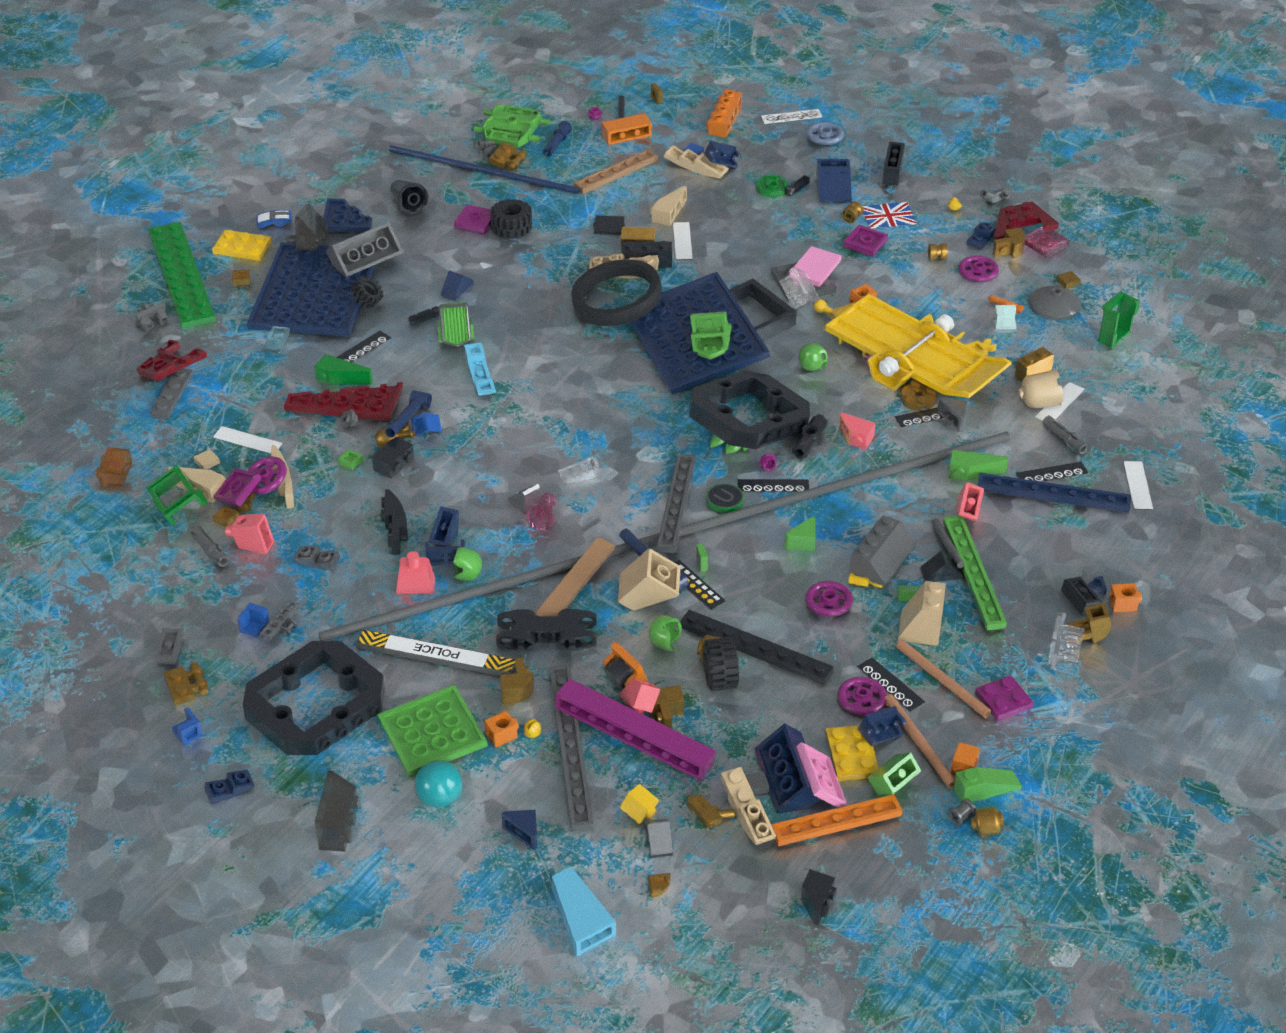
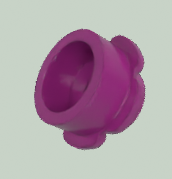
(595, 113)
(768, 462)

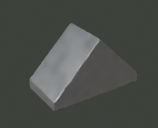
(953, 411)
(526, 498)

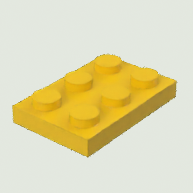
(242, 245)
(850, 753)

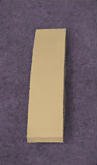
(695, 163)
(285, 487)

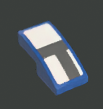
(276, 217)

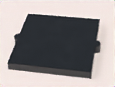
(608, 224)

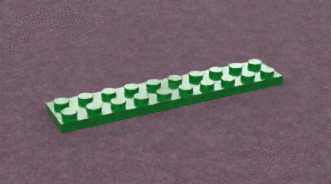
(181, 275)

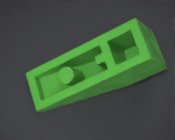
(968, 465)
(984, 783)

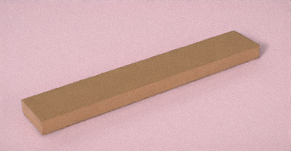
(615, 171)
(576, 578)

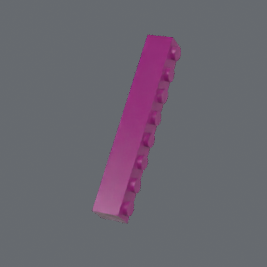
(635, 729)

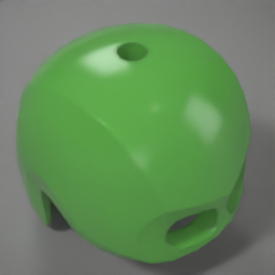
(811, 358)
(470, 563)
(663, 632)

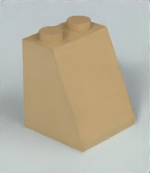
(648, 581)
(923, 615)

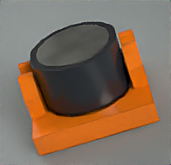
(622, 667)

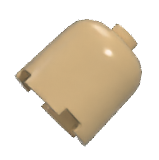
(1041, 390)

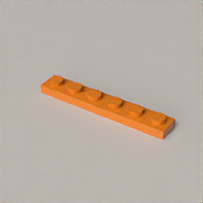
(836, 820)

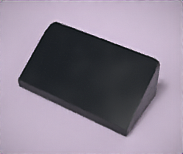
(1079, 594)

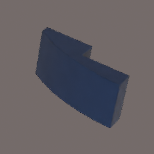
(981, 236)
(234, 785)

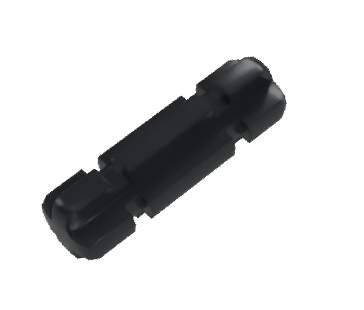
(797, 185)
(423, 316)

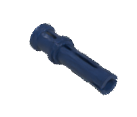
(559, 135)

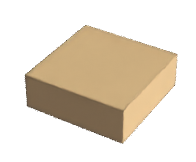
(206, 459)

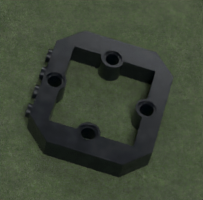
(723, 424)
(278, 722)

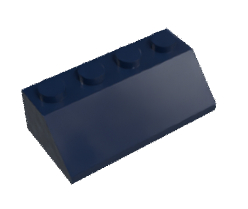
(785, 771)

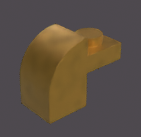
(1011, 244)
(1096, 624)
(517, 686)
(668, 704)

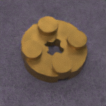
(927, 396)

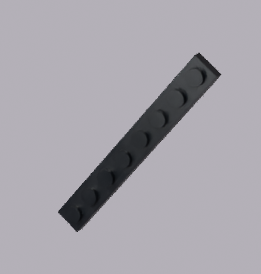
(759, 647)

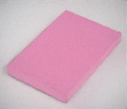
(818, 264)
(821, 775)

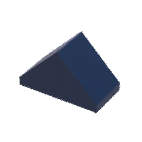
(455, 285)
(445, 527)
(522, 826)

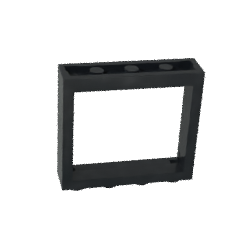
(785, 314)

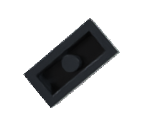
(393, 457)

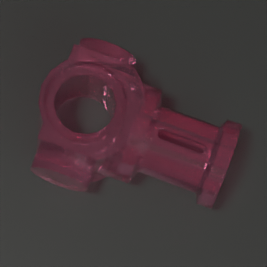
(541, 514)

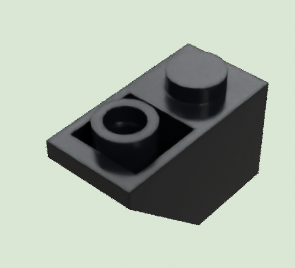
(816, 894)

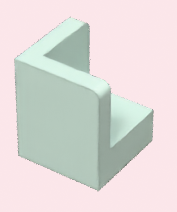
(1004, 317)

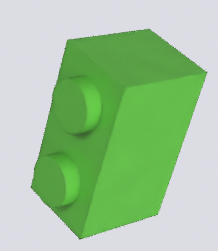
(894, 774)

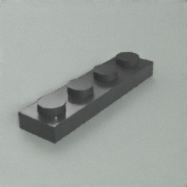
(171, 394)

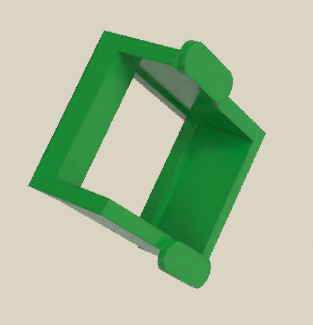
(1117, 324)
(166, 482)

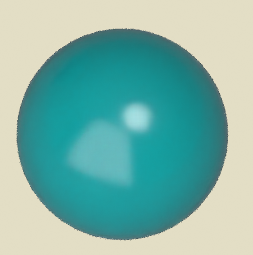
(438, 784)

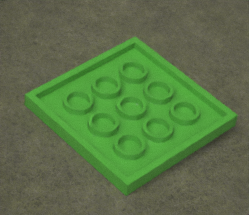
(432, 729)

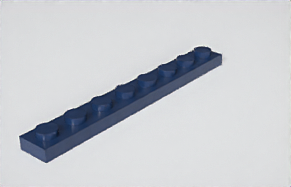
(1055, 492)

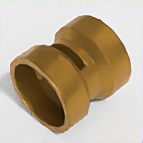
(852, 212)
(936, 251)

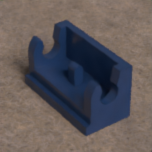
(722, 154)
(442, 555)
(881, 726)

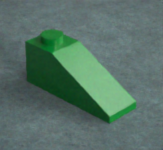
(341, 372)

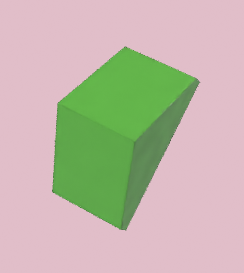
(802, 536)

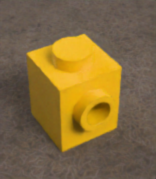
(640, 804)

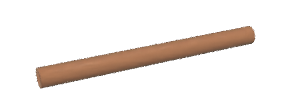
(944, 679)
(922, 744)

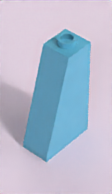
(581, 912)

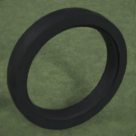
(620, 315)

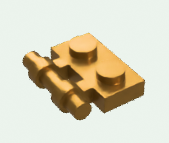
(504, 153)
(179, 684)

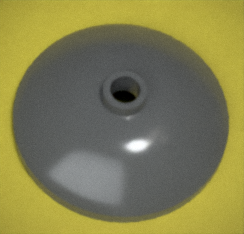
(1054, 302)

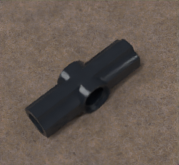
(809, 436)

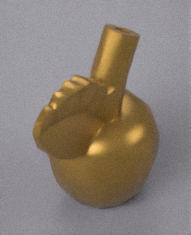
(382, 439)

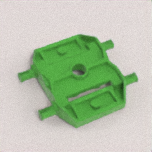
(512, 119)

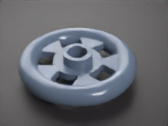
(825, 133)

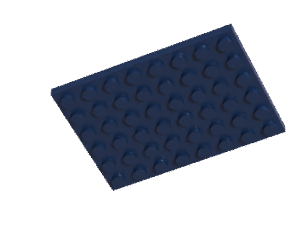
(306, 294)
(668, 331)

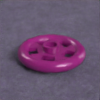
(978, 268)
(268, 474)
(829, 598)
(857, 708)

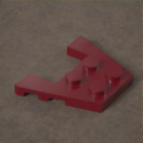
(1021, 216)
(167, 363)

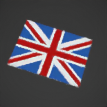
(888, 215)

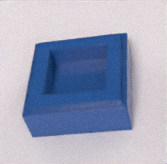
(695, 148)

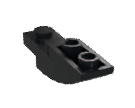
(394, 520)

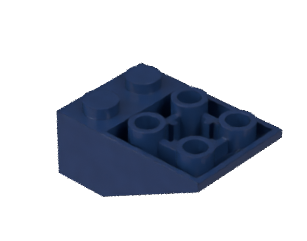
(834, 180)

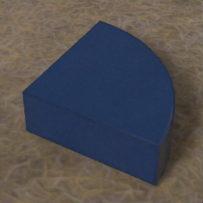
(1098, 586)

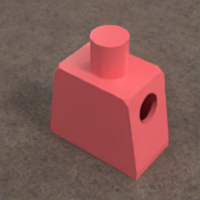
(251, 533)
(415, 575)

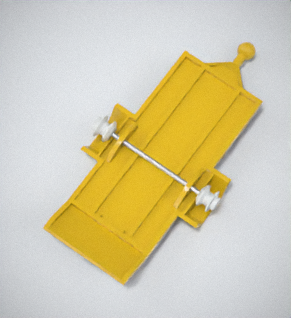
(911, 348)

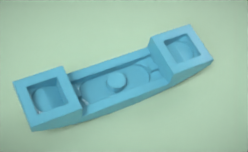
(478, 369)

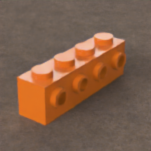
(724, 113)

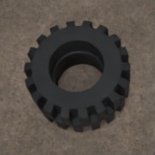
(511, 218)
(720, 664)

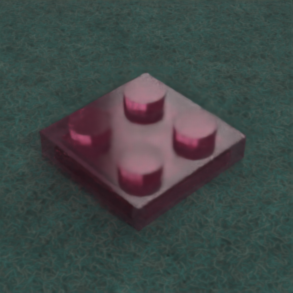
(1046, 242)

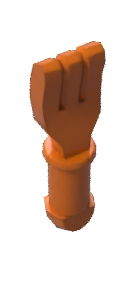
(993, 299)

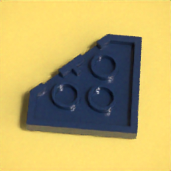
(344, 218)

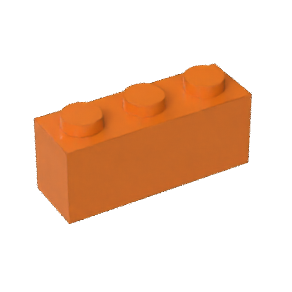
(626, 129)

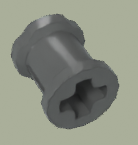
(961, 812)

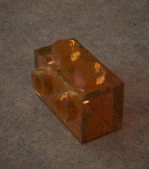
(114, 467)

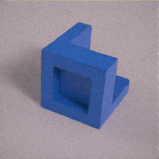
(426, 423)
(253, 620)
(189, 729)

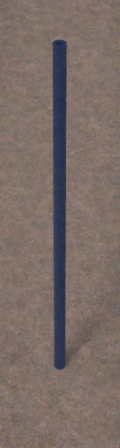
(488, 170)

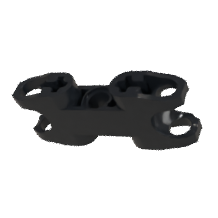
(529, 629)

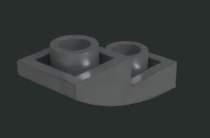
(312, 557)

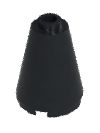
(409, 196)

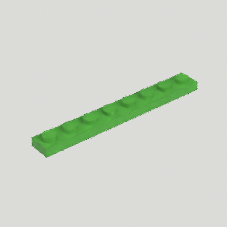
(975, 573)

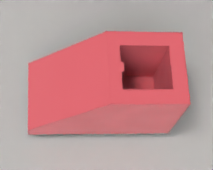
(640, 695)

